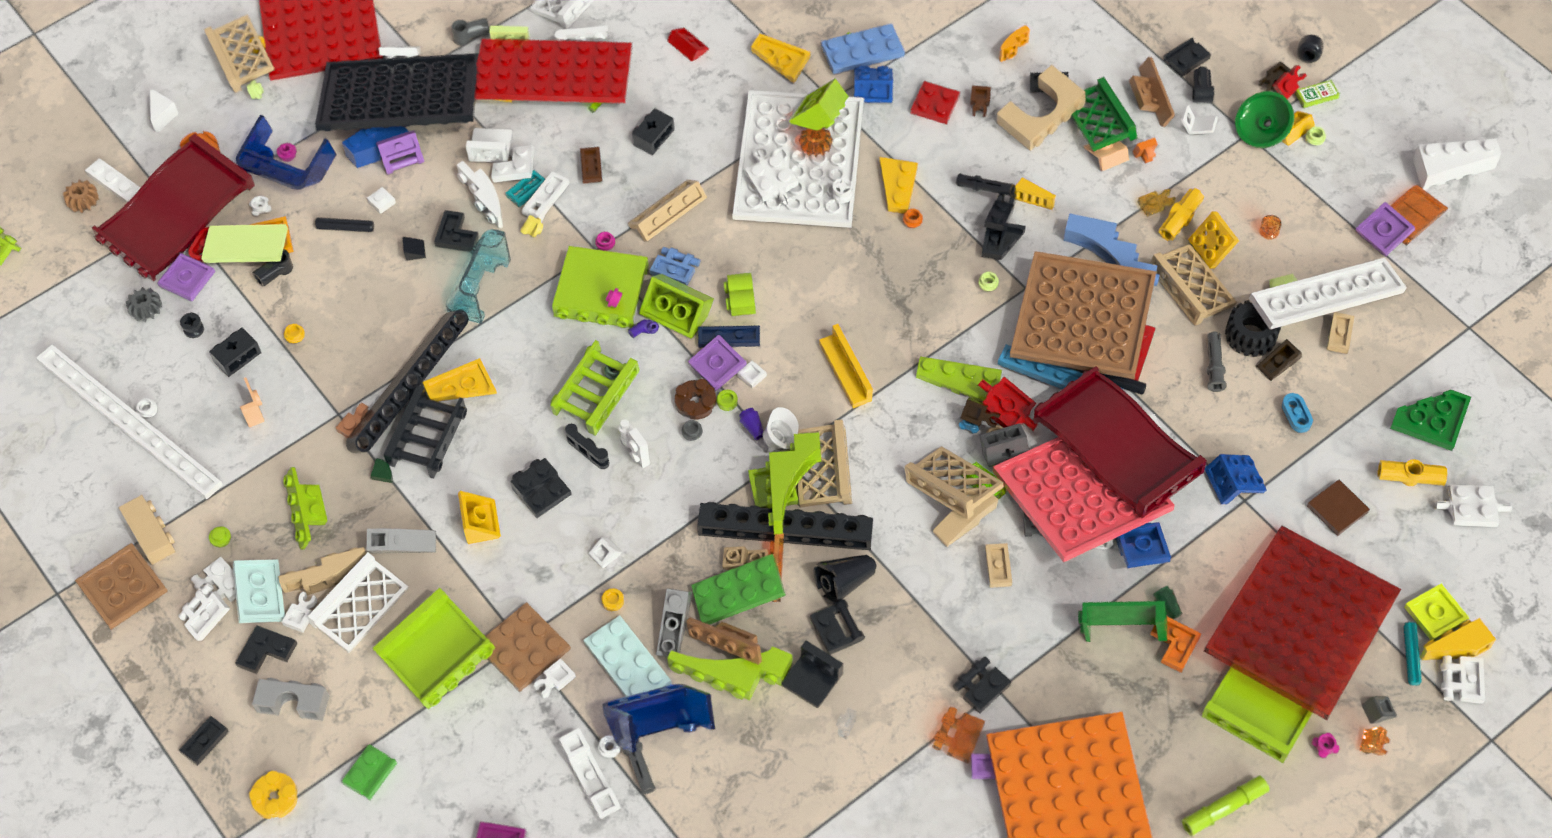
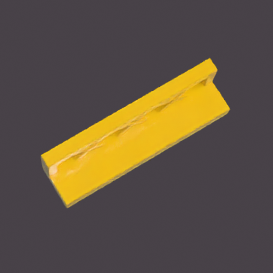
(846, 367)

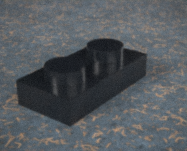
(204, 740)

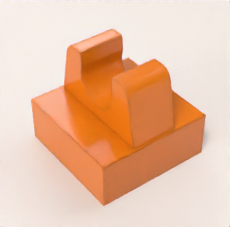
(1146, 150)

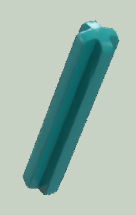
(1412, 653)

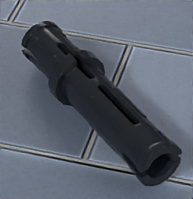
(978, 183)

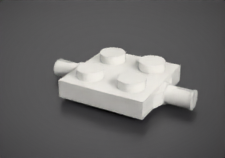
(771, 177)
(1473, 505)

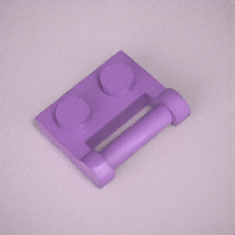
(398, 147)

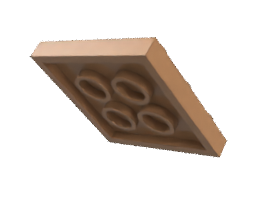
(121, 586)
(525, 647)

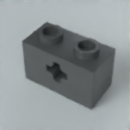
(1003, 444)

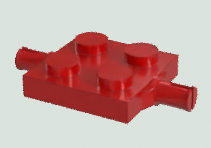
(1009, 402)

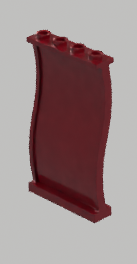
(173, 207)
(1119, 441)

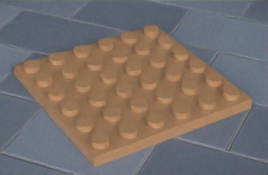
(1083, 314)

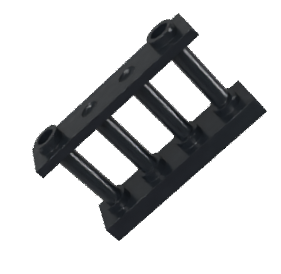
(411, 418)

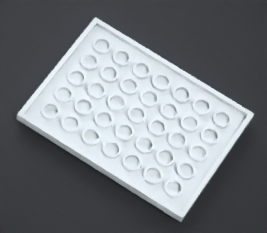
(770, 132)

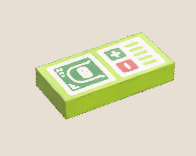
(1317, 94)

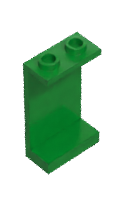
(1123, 614)

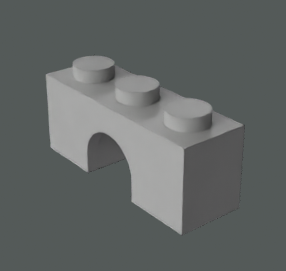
(272, 694)

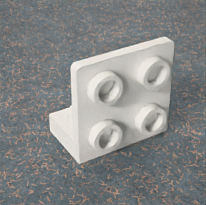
(489, 145)

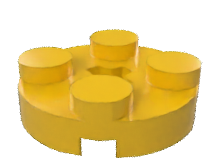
(270, 783)

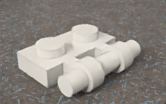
(633, 439)
(221, 575)
(207, 615)
(1471, 679)

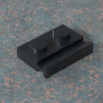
(1187, 57)

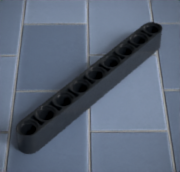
(400, 383)

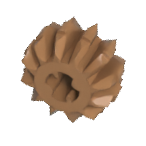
(80, 196)

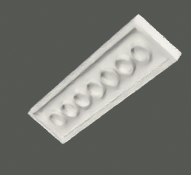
(1327, 293)

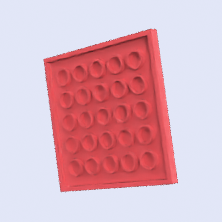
(1068, 499)

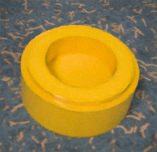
(612, 599)

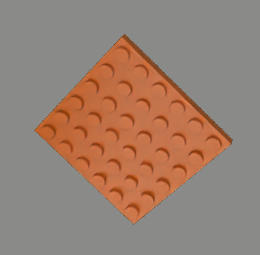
(1069, 780)

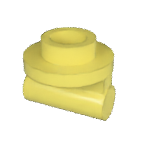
(532, 226)

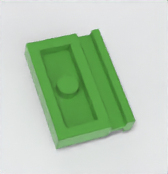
(369, 772)

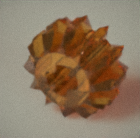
(815, 141)

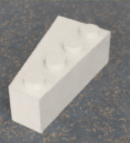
(1453, 160)

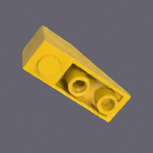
(1467, 641)

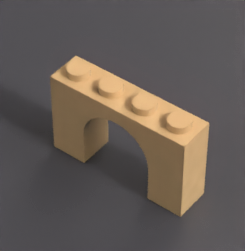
(1032, 130)

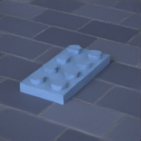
(862, 48)

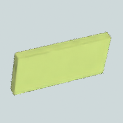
(244, 243)

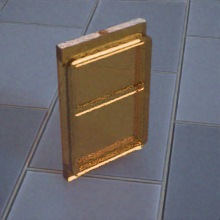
(1419, 209)

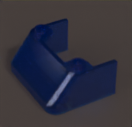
(259, 160)
(656, 712)

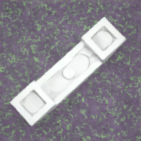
(589, 773)

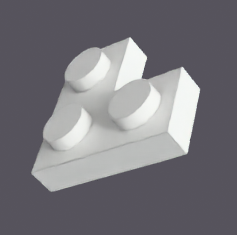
(518, 168)

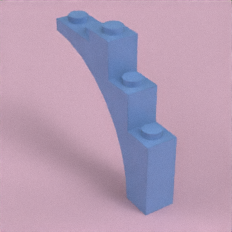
(1102, 240)

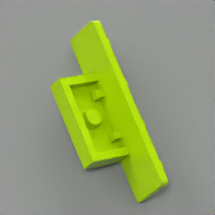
(305, 505)

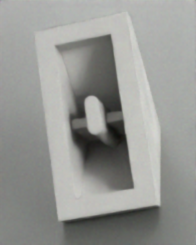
(162, 110)

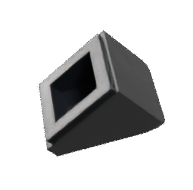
(413, 248)

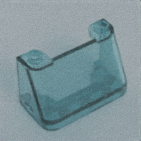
(485, 256)

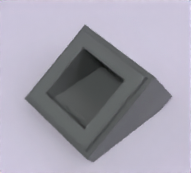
(1379, 709)

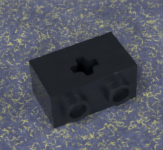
(653, 131)
(235, 351)

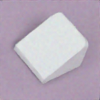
(604, 552)

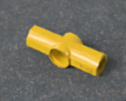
(1181, 214)
(1423, 472)

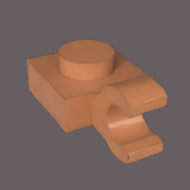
(351, 421)

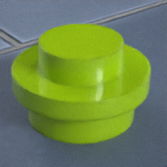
(220, 536)

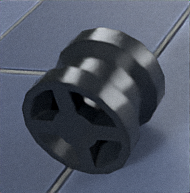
(196, 328)

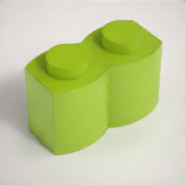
(741, 294)

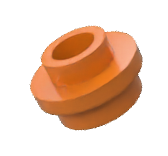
(912, 214)

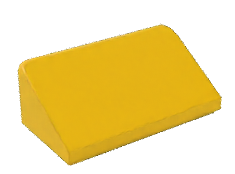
(1302, 123)

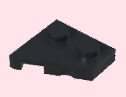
(999, 243)

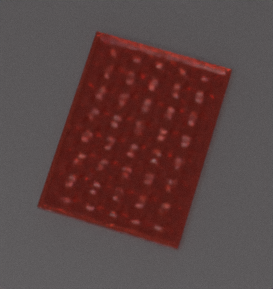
(1303, 622)

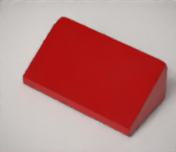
(687, 43)

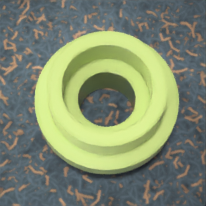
(255, 89)
(1316, 136)
(988, 277)

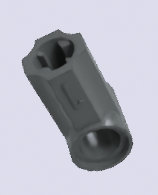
(463, 30)

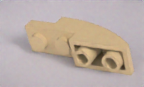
(319, 578)

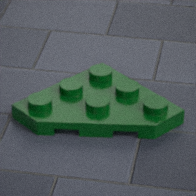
(1434, 418)

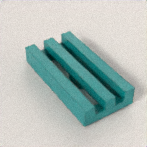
(528, 189)

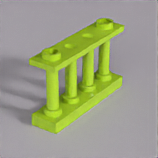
(605, 403)

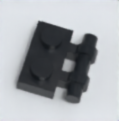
(987, 689)

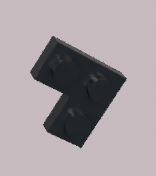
(452, 236)
(264, 643)

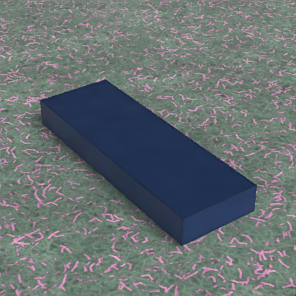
(734, 335)

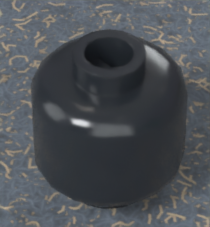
(1310, 48)

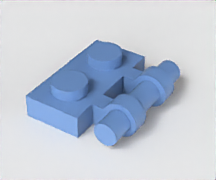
(676, 270)

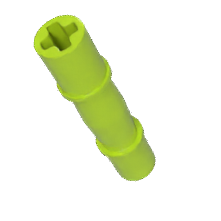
(1225, 805)

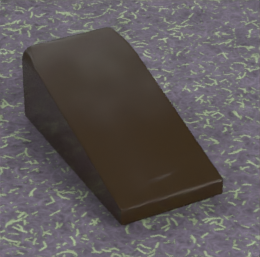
(1279, 360)

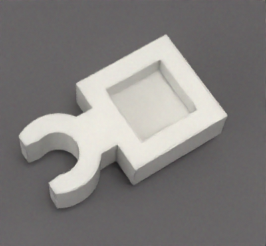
(297, 615)
(556, 676)

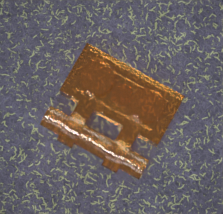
(965, 738)

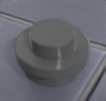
(692, 430)

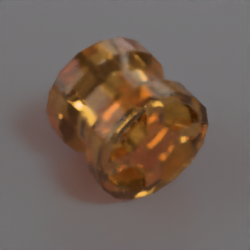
(1266, 230)

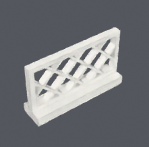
(566, 16)
(347, 587)

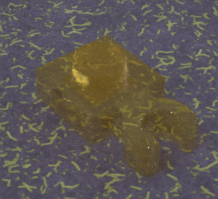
(1154, 203)

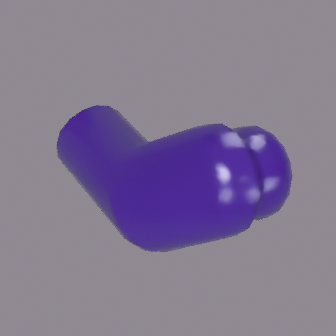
(643, 326)

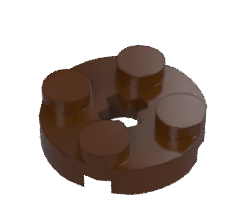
(695, 388)

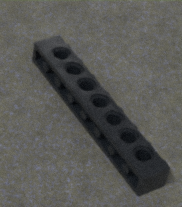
(793, 534)

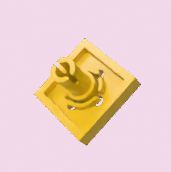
(1219, 240)

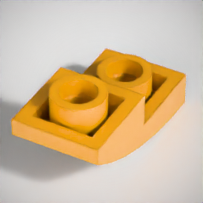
(1011, 44)

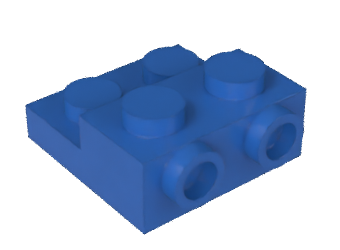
(1144, 546)

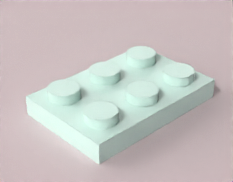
(258, 591)

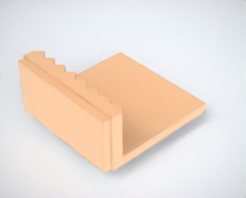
(1110, 155)
(251, 410)

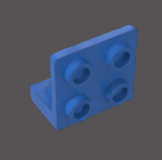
(874, 84)
(1233, 476)

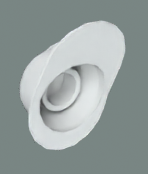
(780, 429)

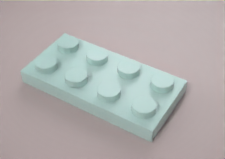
(626, 658)

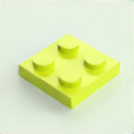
(1436, 612)

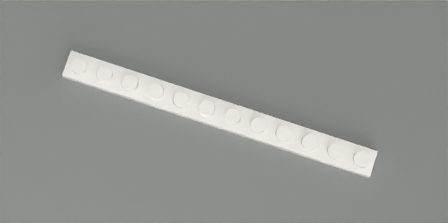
(130, 422)

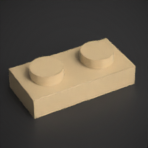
(1340, 332)
(998, 565)

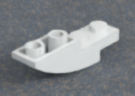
(483, 191)

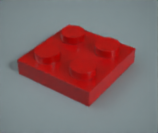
(935, 102)

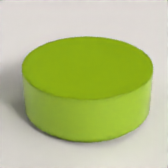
(727, 400)

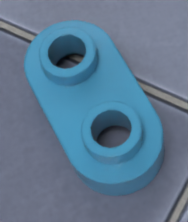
(1298, 414)

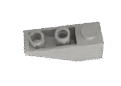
(401, 541)
(673, 621)

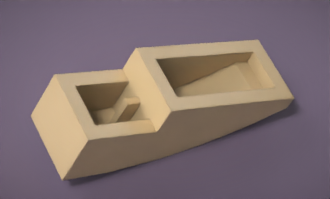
(956, 526)

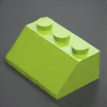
(820, 107)
(675, 305)

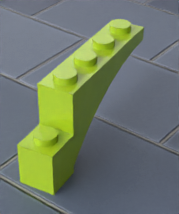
(786, 471)
(734, 675)

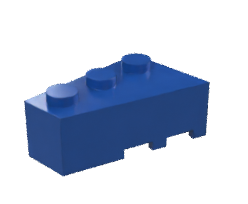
(362, 146)

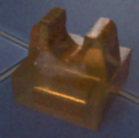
(1374, 741)

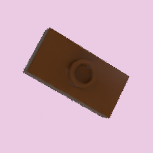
(591, 165)

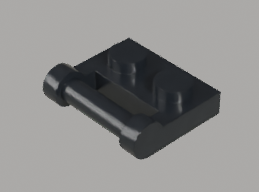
(830, 630)

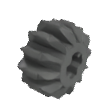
(143, 304)

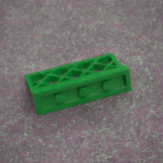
(1116, 111)

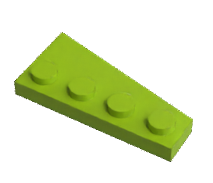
(957, 376)

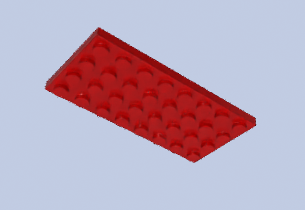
(553, 70)

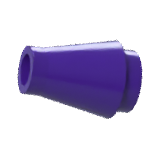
(751, 421)

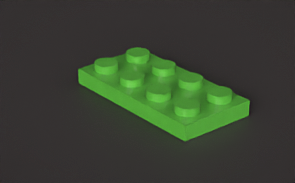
(738, 590)

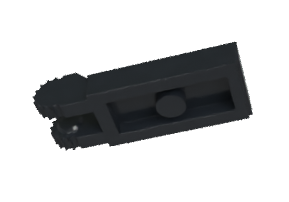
(1000, 213)

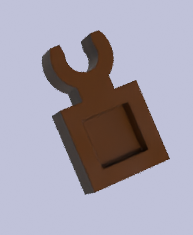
(980, 99)

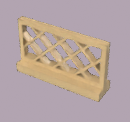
(224, 55)
(1179, 288)
(841, 468)
(942, 489)

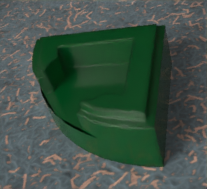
(381, 471)

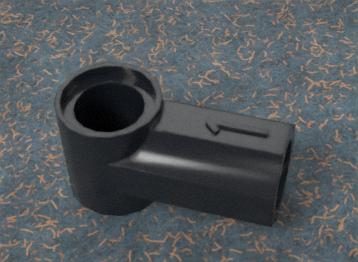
(1202, 90)
(272, 270)

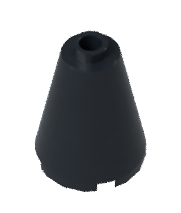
(843, 576)

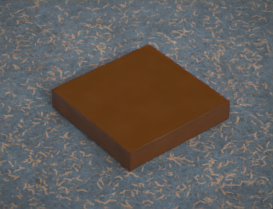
(1338, 507)

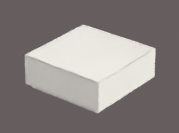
(752, 374)

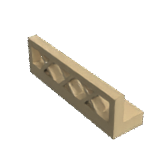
(668, 209)

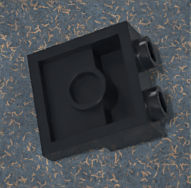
(540, 487)

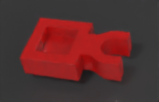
(1287, 83)

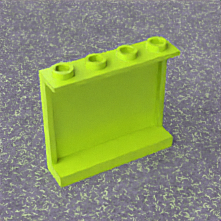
(589, 278)
(434, 648)
(1256, 714)

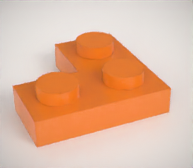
(1182, 643)

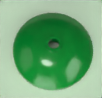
(1259, 110)

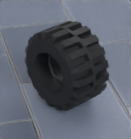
(1245, 339)

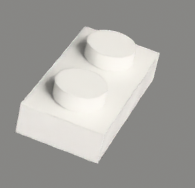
(393, 51)

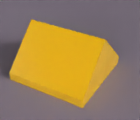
(478, 517)

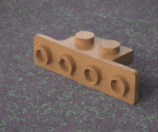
(1151, 92)
(726, 638)

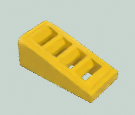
(1034, 194)

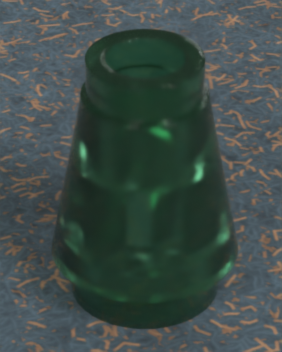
(1172, 607)

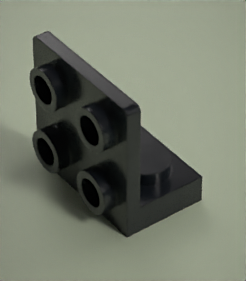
(813, 675)

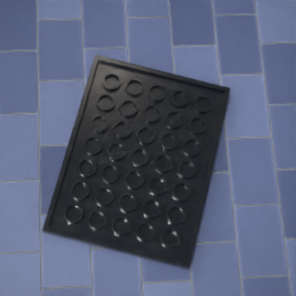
(398, 92)

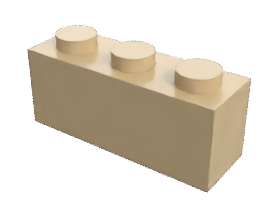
(148, 529)

